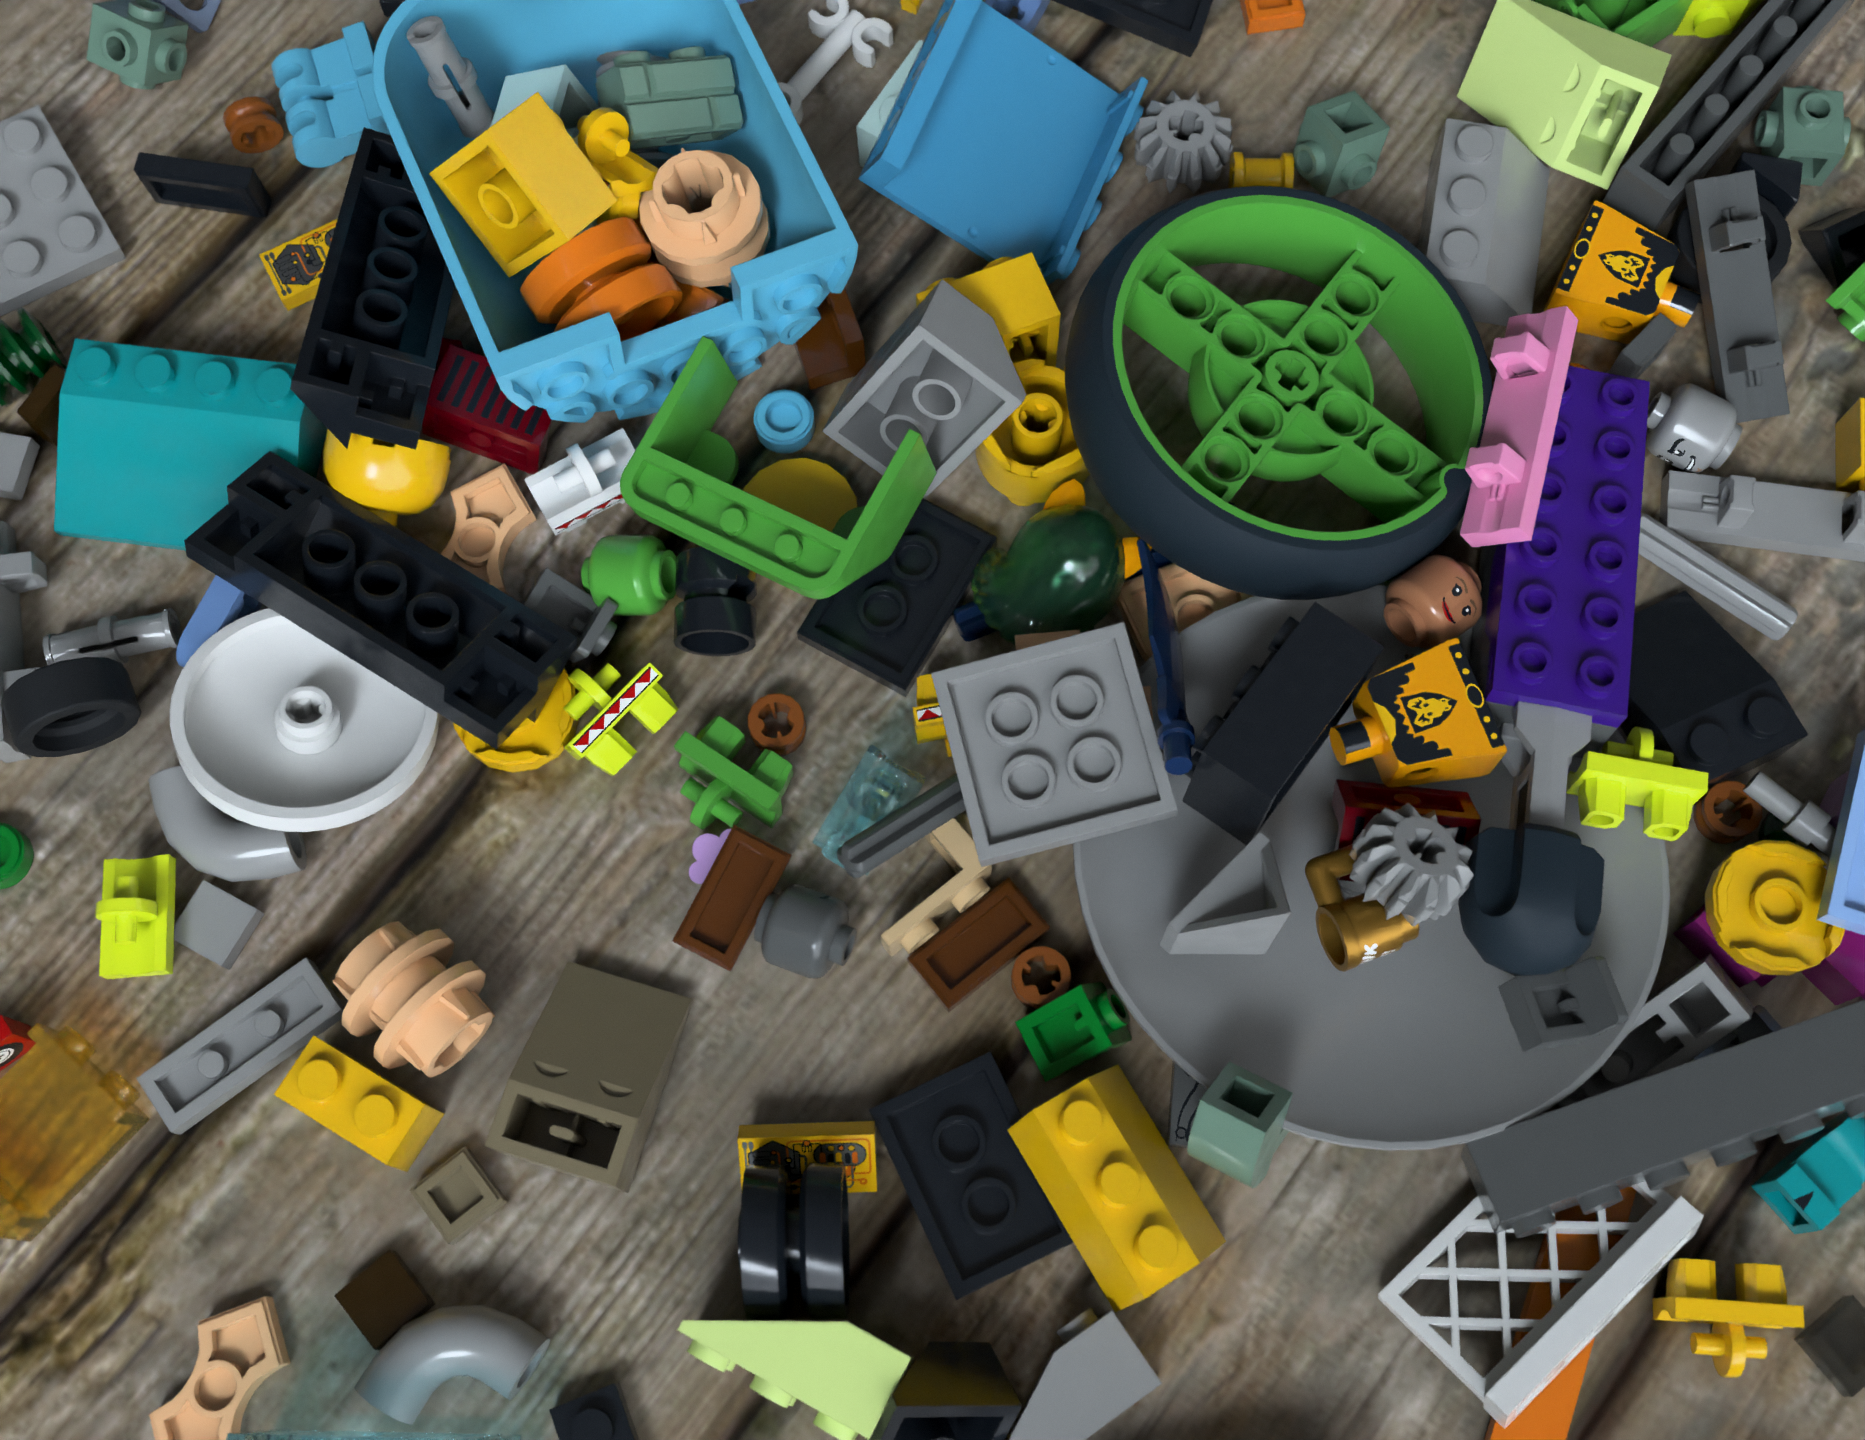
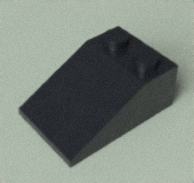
(1704, 693)

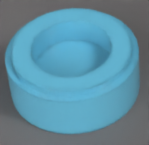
(784, 421)

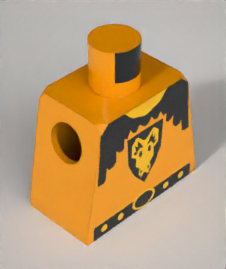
(1620, 278)
(1422, 722)

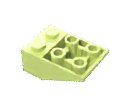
(1563, 87)
(821, 1363)

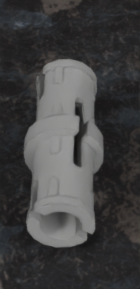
(437, 49)
(115, 638)

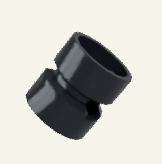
(715, 605)

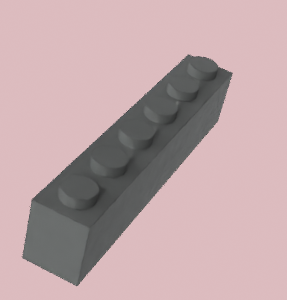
(1720, 107)
(1671, 1121)

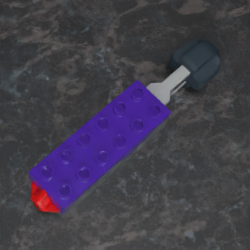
(1558, 674)

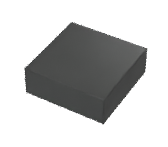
(1644, 348)

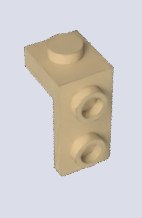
(957, 848)

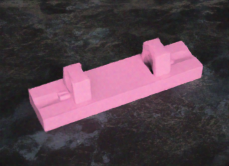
(1518, 427)

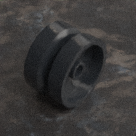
(792, 1241)

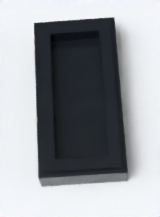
(203, 185)

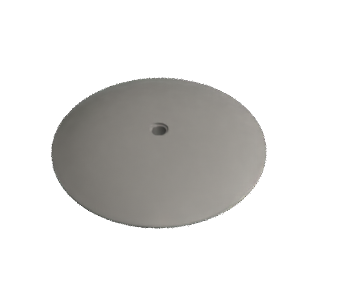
(1400, 1045)

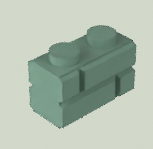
(673, 98)

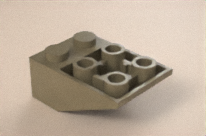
(591, 1077)

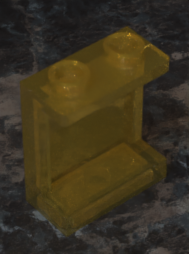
(57, 1128)

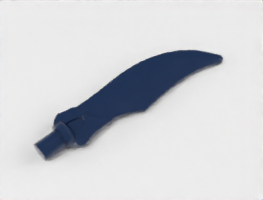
(1176, 733)

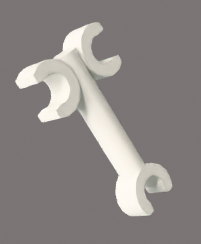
(839, 33)

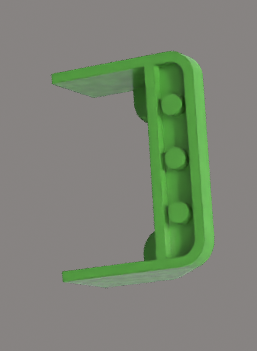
(685, 480)

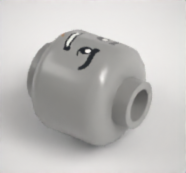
(1692, 428)

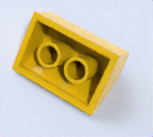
(1116, 1187)

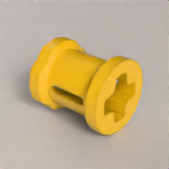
(1261, 171)

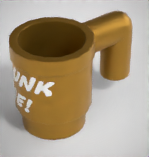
(1348, 927)

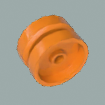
(602, 274)

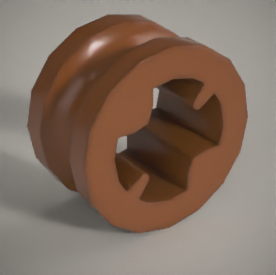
(253, 125)
(772, 704)
(1709, 823)
(1051, 961)

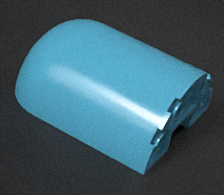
(587, 364)

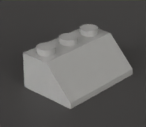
(1485, 218)
(936, 376)

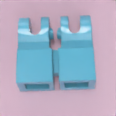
(329, 96)

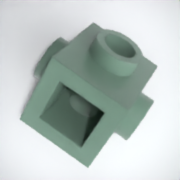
(137, 42)
(1805, 128)
(1339, 144)

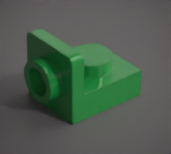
(1075, 1029)

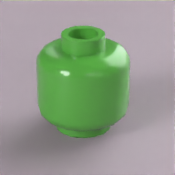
(631, 572)

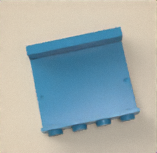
(1001, 139)

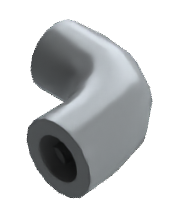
(218, 841)
(448, 1345)

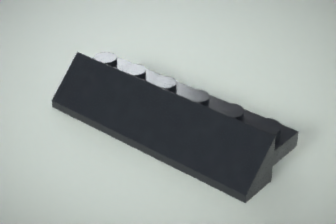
(376, 307)
(383, 599)

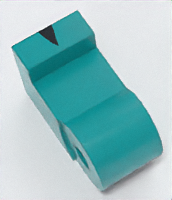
(1817, 1176)

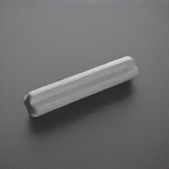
(1715, 579)

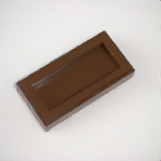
(732, 898)
(978, 944)

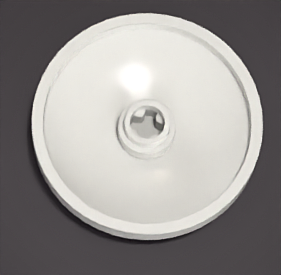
(294, 729)

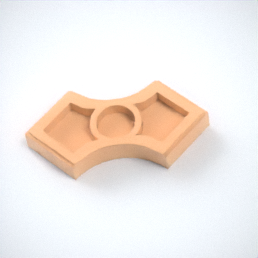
(487, 521)
(233, 1360)

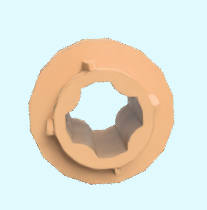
(704, 217)
(408, 993)

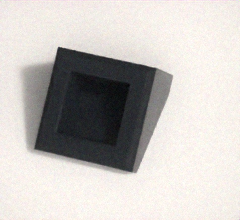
(1776, 178)
(1837, 243)

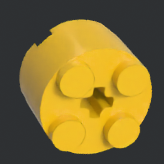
(1036, 443)

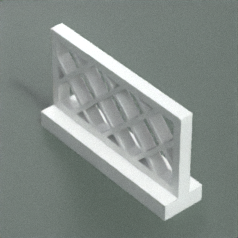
(1570, 1322)

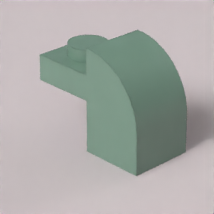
(1239, 1124)

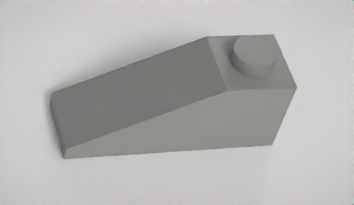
(1672, 1028)
(1085, 1381)

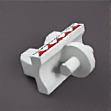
(582, 482)

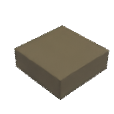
(458, 1196)

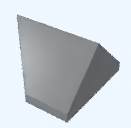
(1236, 910)

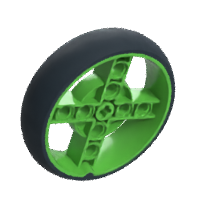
(1287, 380)

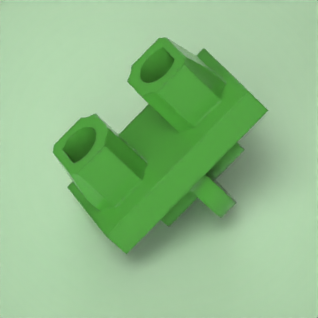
(710, 761)

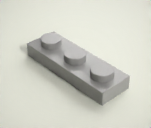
(241, 1046)

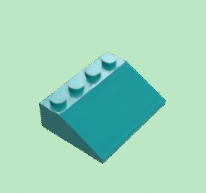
(163, 434)

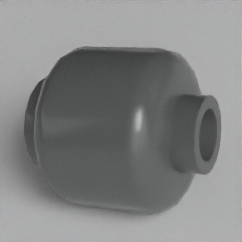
(804, 931)

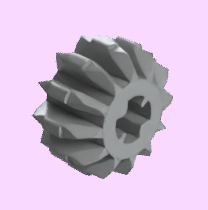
(1183, 141)
(1410, 864)

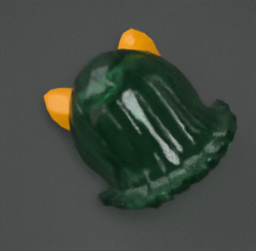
(1058, 570)

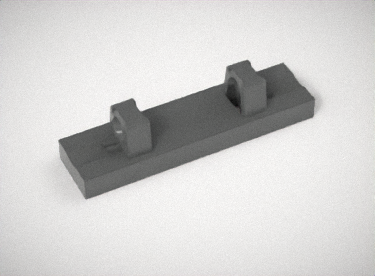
(1737, 295)

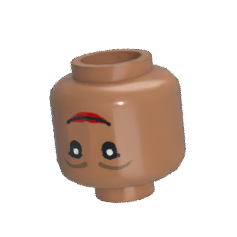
(1433, 602)

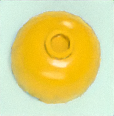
(385, 475)

